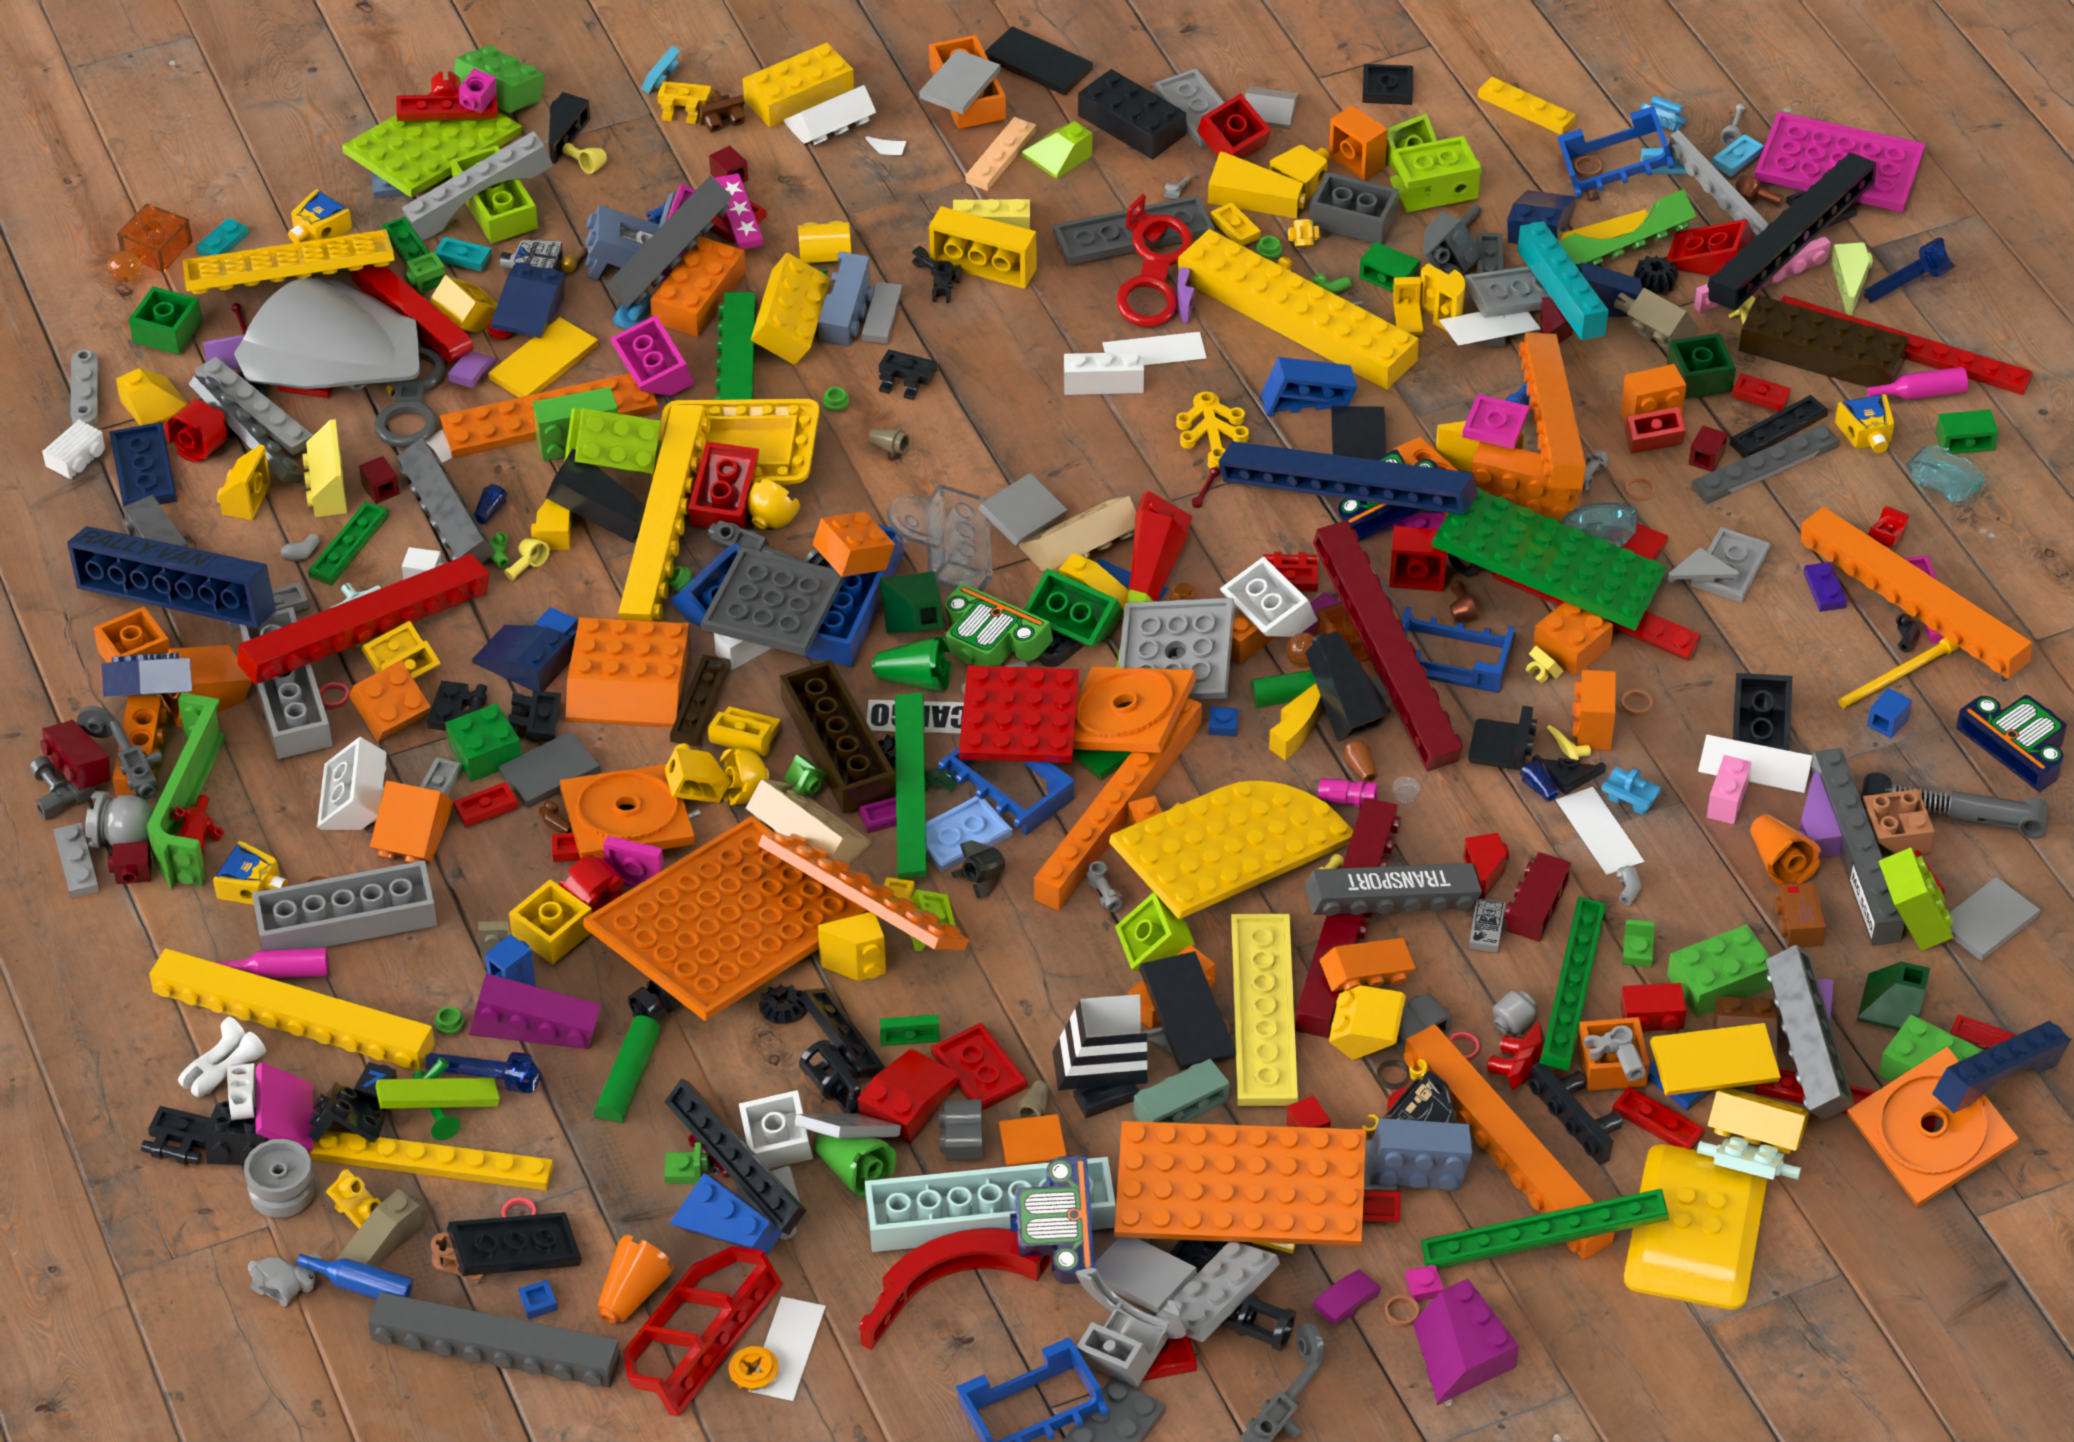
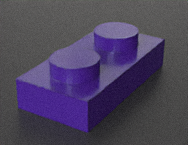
(1825, 586)

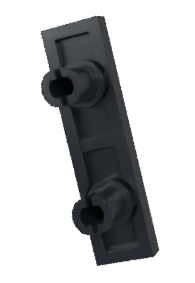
(1578, 1123)

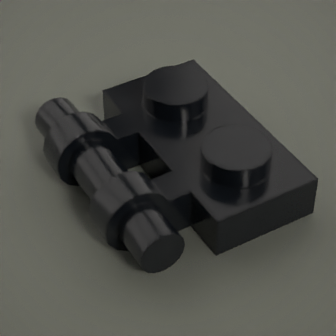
(451, 700)
(180, 1128)

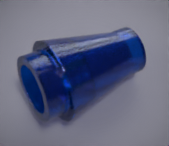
(490, 502)
(1538, 779)

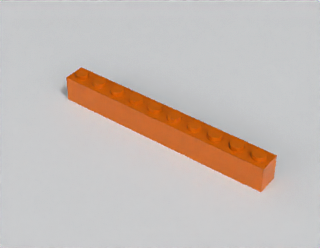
(1552, 411)
(1916, 592)
(1109, 812)
(1503, 1133)

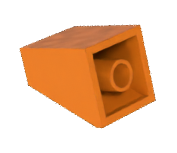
(212, 675)
(410, 822)

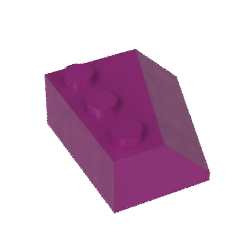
(1463, 1341)

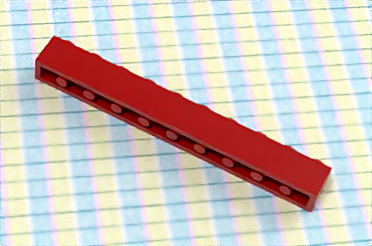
(362, 619)

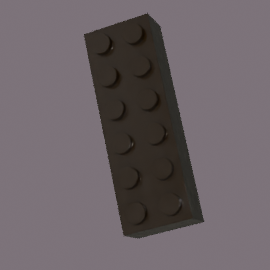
(1822, 343)
(837, 736)

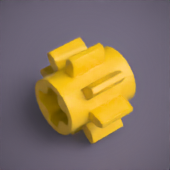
(1303, 233)

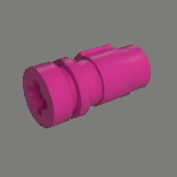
(1347, 792)

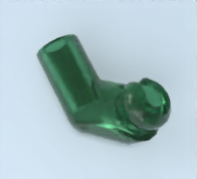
(939, 777)

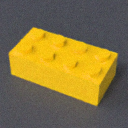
(797, 84)
(984, 247)
(790, 308)

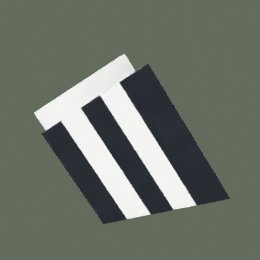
(1102, 1045)

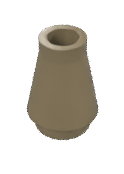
(891, 440)
(1034, 1101)

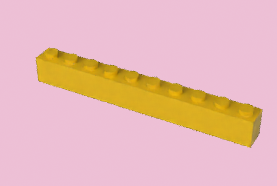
(665, 514)
(292, 1009)

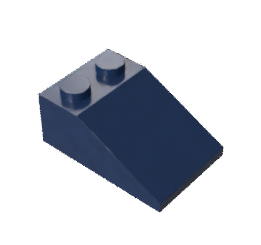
(1539, 207)
(529, 300)
(526, 655)

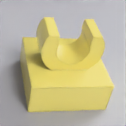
(1544, 664)

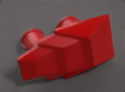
(1526, 1052)

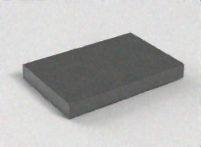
(539, 771)

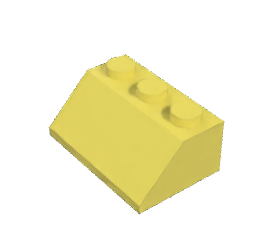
(1008, 211)
(325, 472)

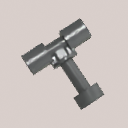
(60, 791)

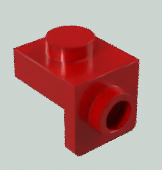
(1890, 527)

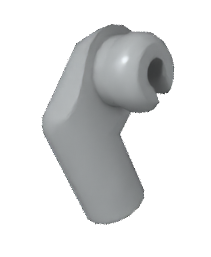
(1632, 882)

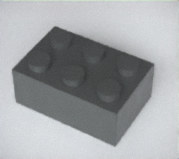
(1354, 208)

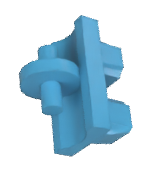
(1632, 789)

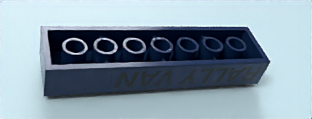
(172, 576)

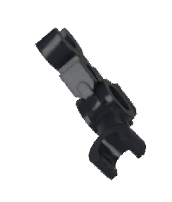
(942, 271)

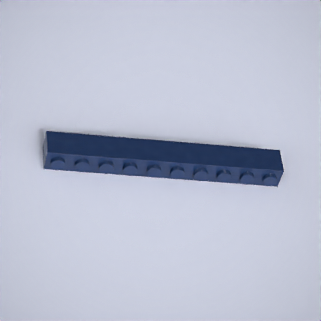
(1348, 477)

